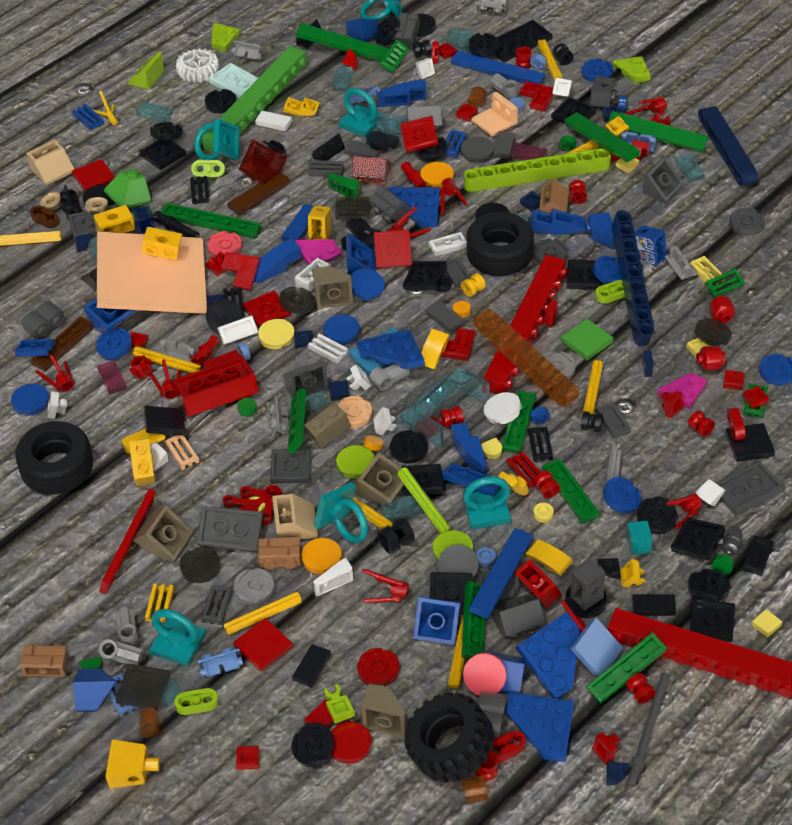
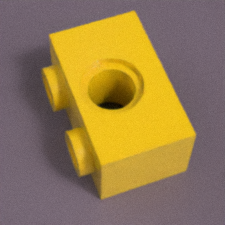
(115, 220)
(161, 243)
(142, 462)

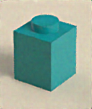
(639, 537)

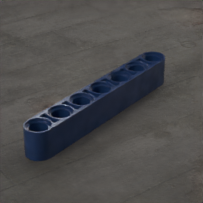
(728, 146)

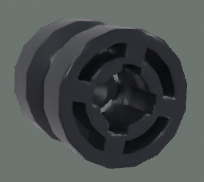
(421, 48)
(563, 54)
(587, 419)

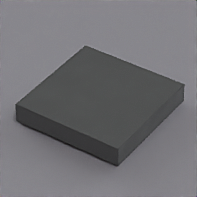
(290, 467)

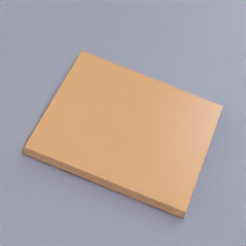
(149, 282)

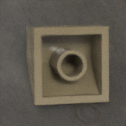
(331, 287)
(326, 424)
(379, 481)
(163, 534)
(383, 712)

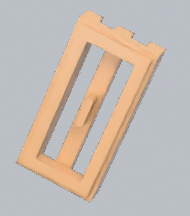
(187, 461)

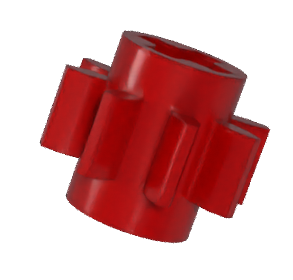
(141, 366)

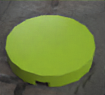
(353, 461)
(448, 539)

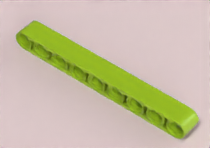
(537, 170)

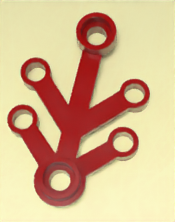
(265, 496)

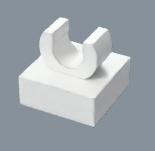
(425, 68)
(562, 87)
(358, 378)
(55, 405)
(383, 421)

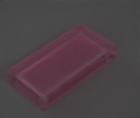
(527, 152)
(111, 377)

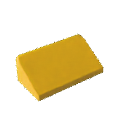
(141, 435)

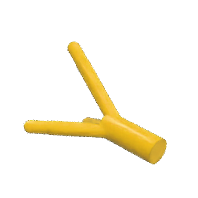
(109, 113)

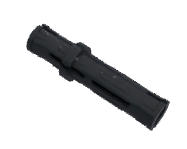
(170, 223)

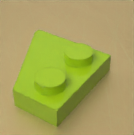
(223, 36)
(633, 68)

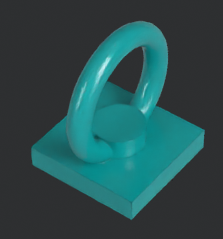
(391, 5)
(359, 118)
(224, 140)
(337, 505)
(484, 509)
(177, 638)

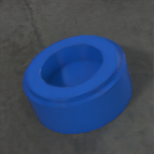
(623, 103)
(539, 415)

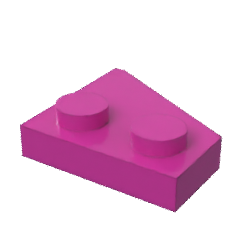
(322, 248)
(690, 387)

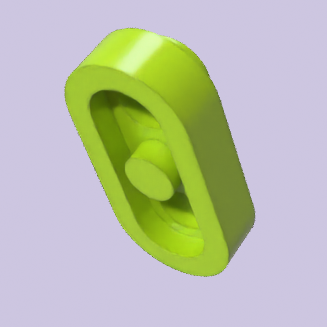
(209, 168)
(610, 292)
(196, 701)

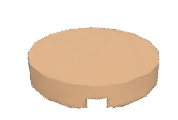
(357, 410)

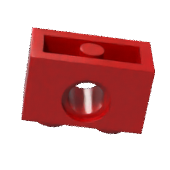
(538, 584)

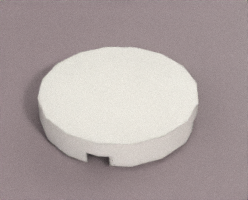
(502, 408)

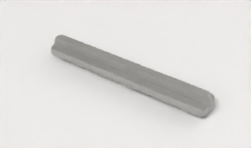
(613, 471)

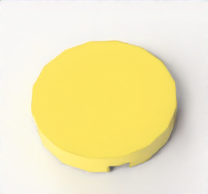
(276, 333)

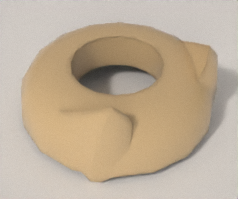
(55, 197)
(90, 203)

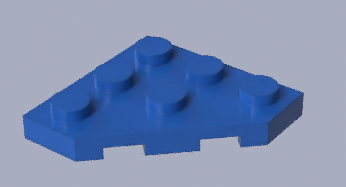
(426, 201)
(392, 348)
(550, 655)
(543, 722)

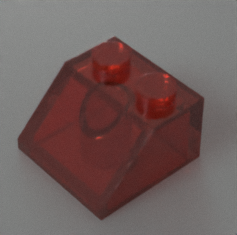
(262, 161)
(370, 168)

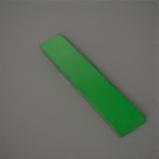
(341, 42)
(664, 133)
(602, 137)
(212, 220)

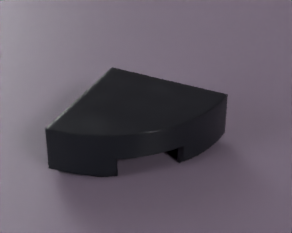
(610, 567)

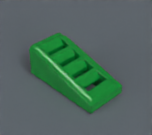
(400, 50)
(349, 187)

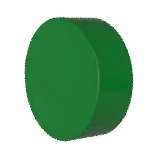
(567, 143)
(246, 407)
(723, 563)

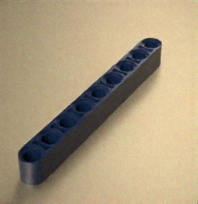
(632, 278)

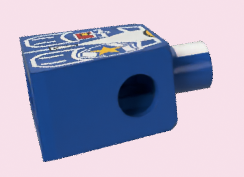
(651, 244)

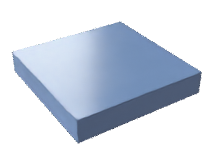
(596, 647)

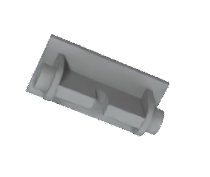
(496, 5)
(254, 51)
(679, 263)
(179, 351)
(278, 416)

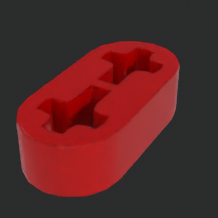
(736, 423)
(506, 747)

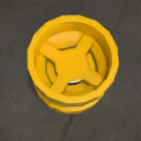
(472, 285)

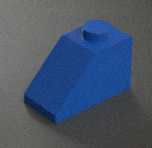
(600, 229)

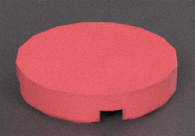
(225, 243)
(484, 673)

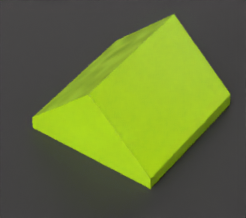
(148, 72)

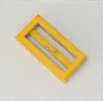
(161, 589)

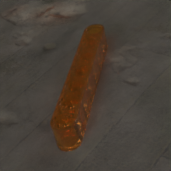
(526, 357)

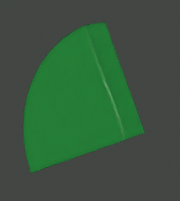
(93, 663)

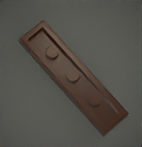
(257, 194)
(64, 343)

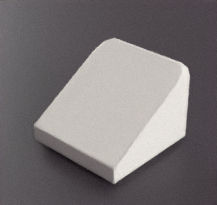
(159, 456)
(710, 492)

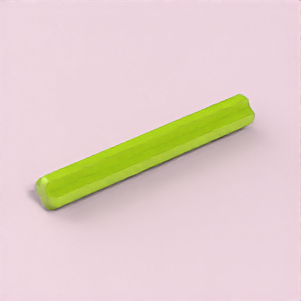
(423, 500)

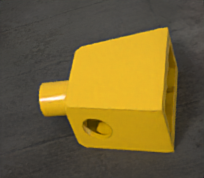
(319, 219)
(129, 764)

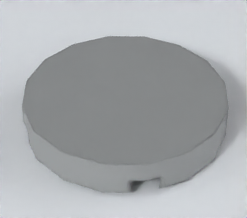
(563, 362)
(254, 586)

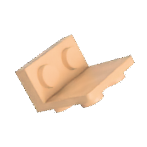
(499, 117)

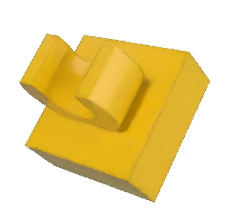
(617, 126)
(631, 574)

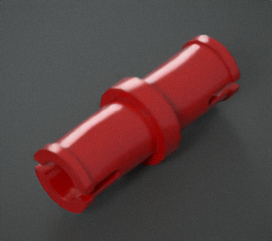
(413, 175)
(205, 350)

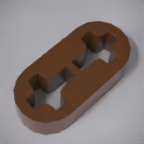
(44, 216)

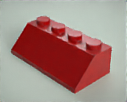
(215, 386)

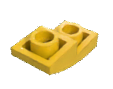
(305, 108)
(433, 348)
(516, 483)
(549, 556)

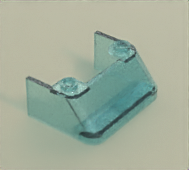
(418, 413)

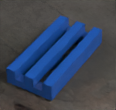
(90, 116)
(451, 151)
(34, 347)

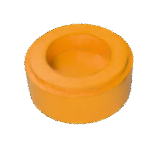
(462, 309)
(373, 443)

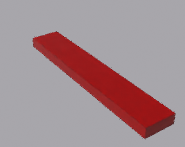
(127, 542)

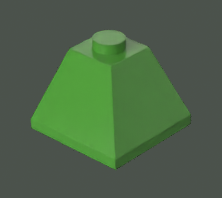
(129, 189)

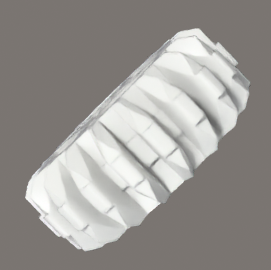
(197, 65)

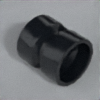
(395, 535)

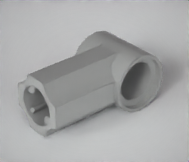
(506, 87)
(385, 377)
(127, 627)
(122, 653)

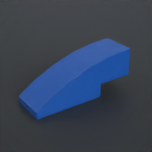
(402, 94)
(556, 222)
(277, 260)
(468, 447)

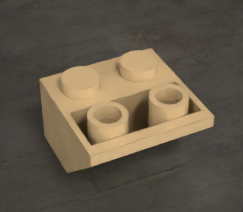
(49, 162)
(294, 517)

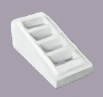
(302, 279)
(334, 577)

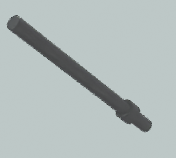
(638, 762)

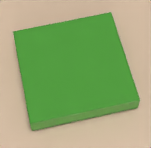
(587, 339)

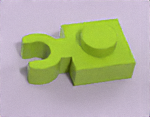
(338, 705)

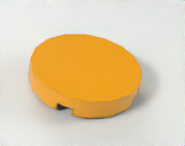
(435, 173)
(320, 555)

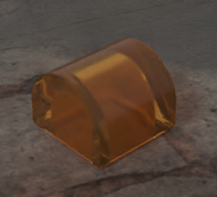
(477, 97)
(149, 723)
(474, 789)

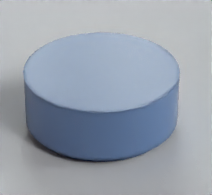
(538, 61)
(518, 102)
(244, 351)
(486, 557)

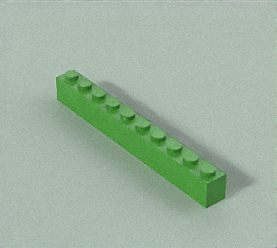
(261, 92)

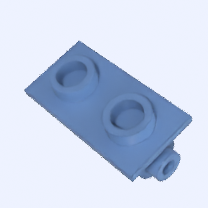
(629, 136)
(227, 659)

